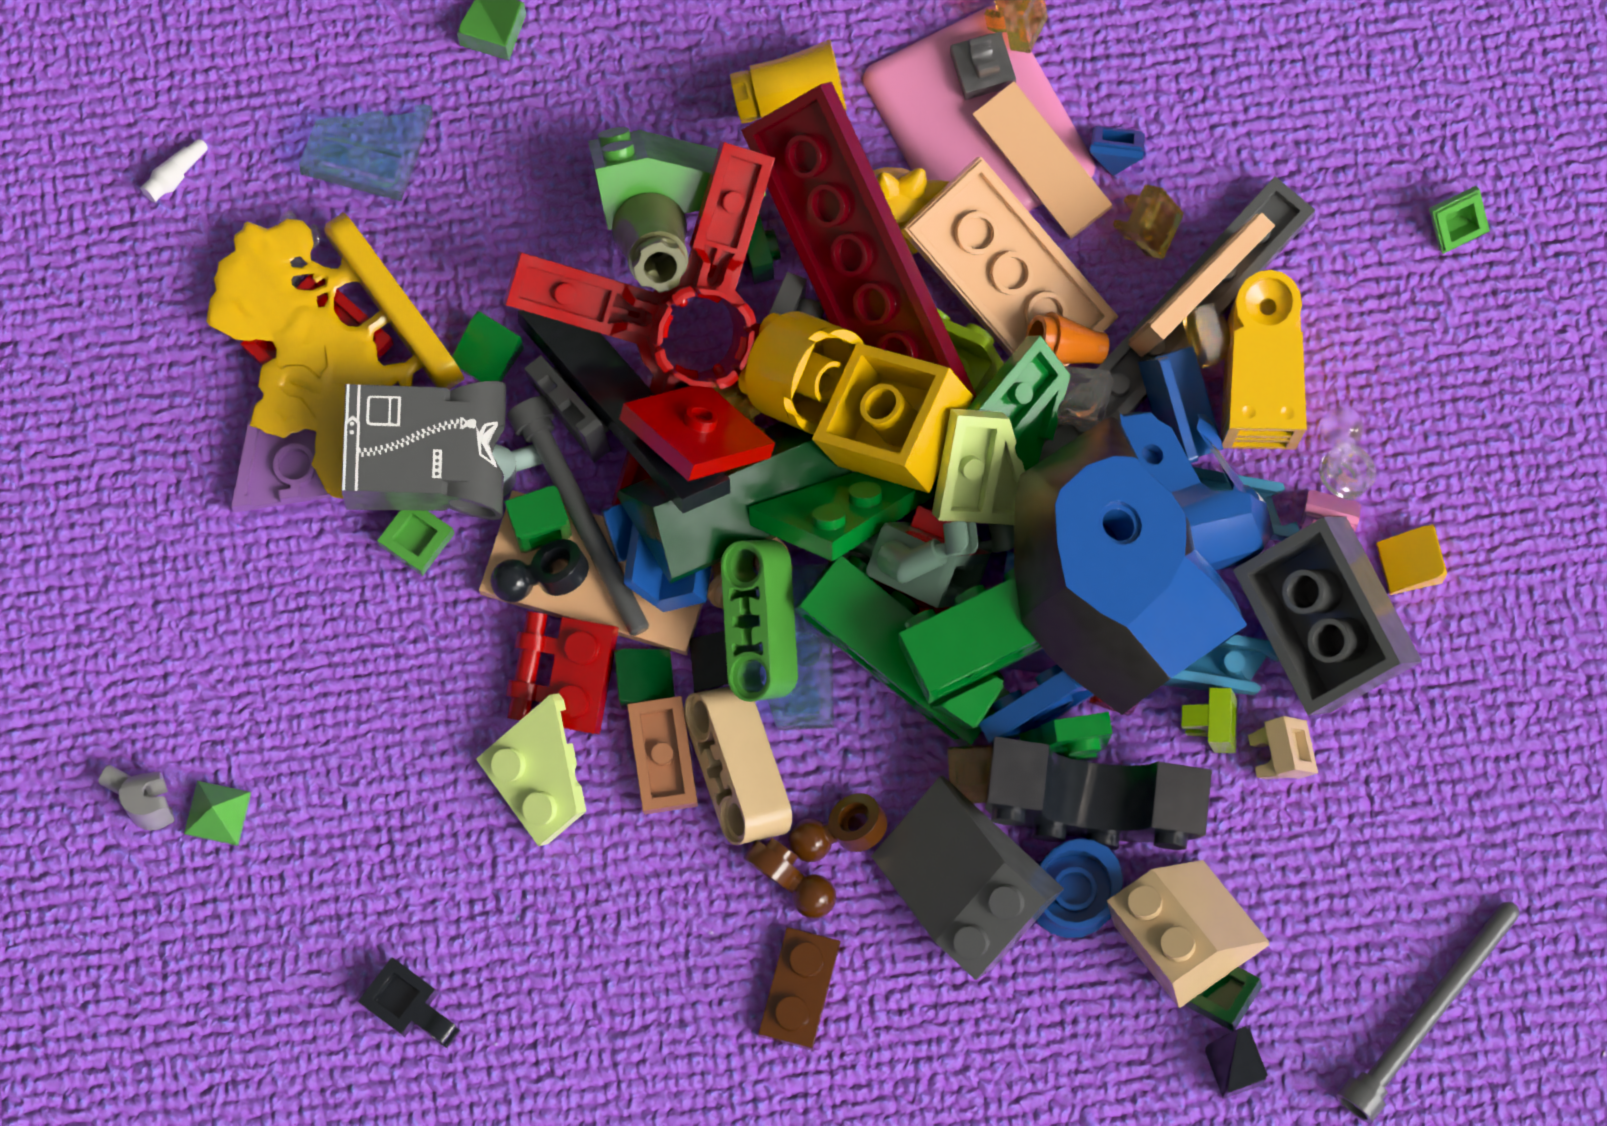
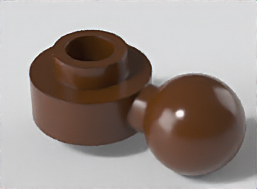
(813, 839)
(811, 894)

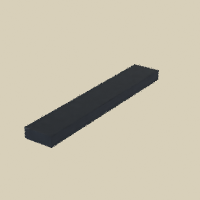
(605, 385)

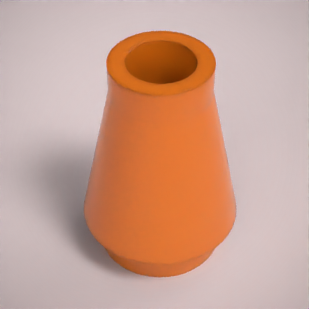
(1070, 340)

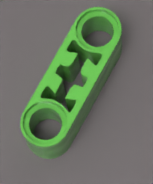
(742, 624)

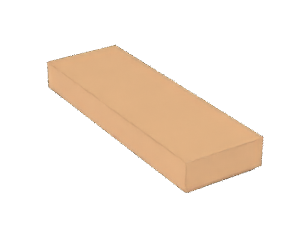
(1042, 160)

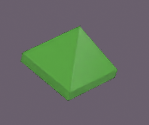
(1459, 219)
(217, 813)

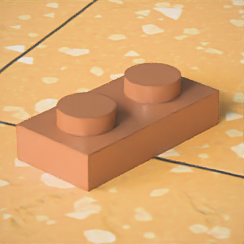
(662, 755)

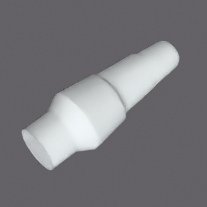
(171, 172)

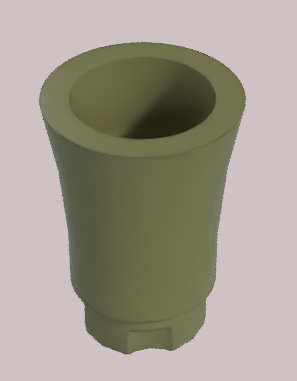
(652, 238)

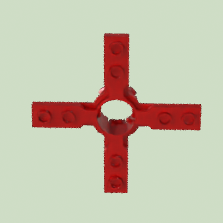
(643, 315)

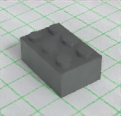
(1327, 615)

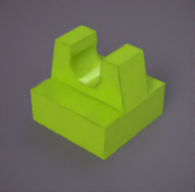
(1214, 720)

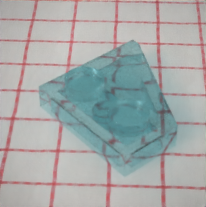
(367, 150)

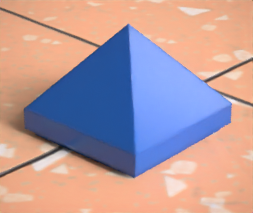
(1117, 147)

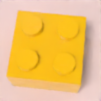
(891, 416)

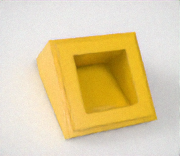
(1412, 560)

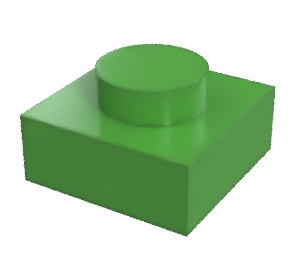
(416, 538)

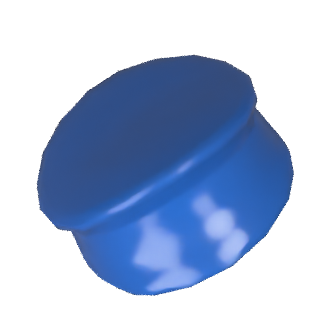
(1089, 879)

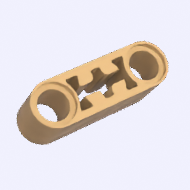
(737, 766)

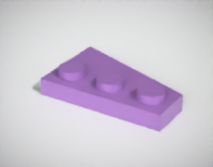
(276, 470)

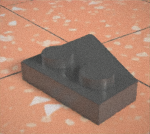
(569, 408)

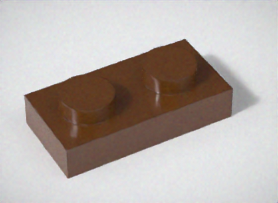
(799, 989)

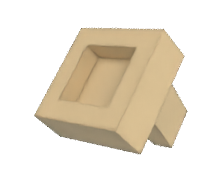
(1289, 749)

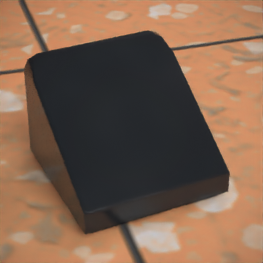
(709, 662)

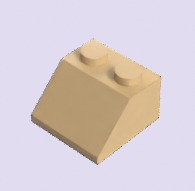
(1185, 928)

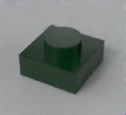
(762, 252)
(1228, 998)

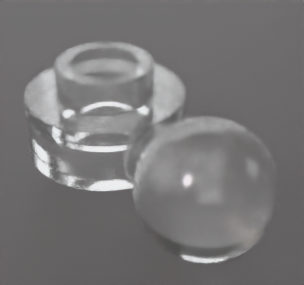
(1346, 467)

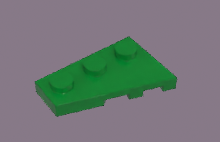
(836, 513)

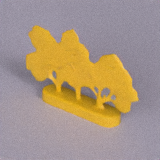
(312, 344)

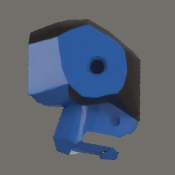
(1125, 554)

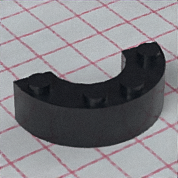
(1095, 800)

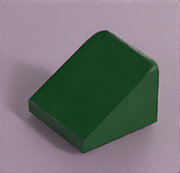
(643, 675)

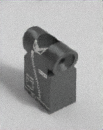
(424, 448)

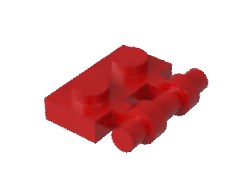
(578, 674)

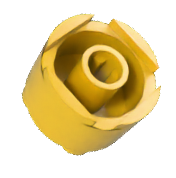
(796, 367)

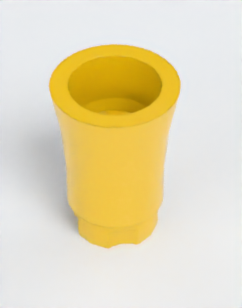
(783, 80)

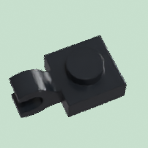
(404, 1001)

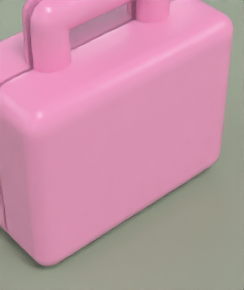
(936, 125)

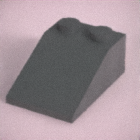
(964, 878)

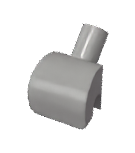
(139, 797)

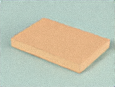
(1200, 284)

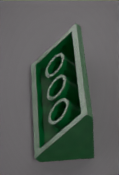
(700, 536)

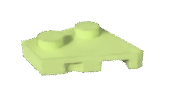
(978, 469)
(537, 772)

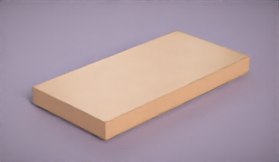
(1001, 258)
(591, 599)

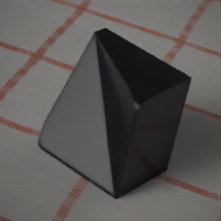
(1236, 1062)

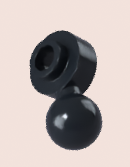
(556, 568)

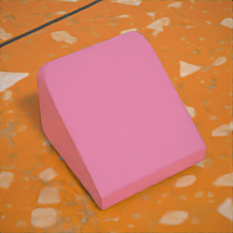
(1326, 505)

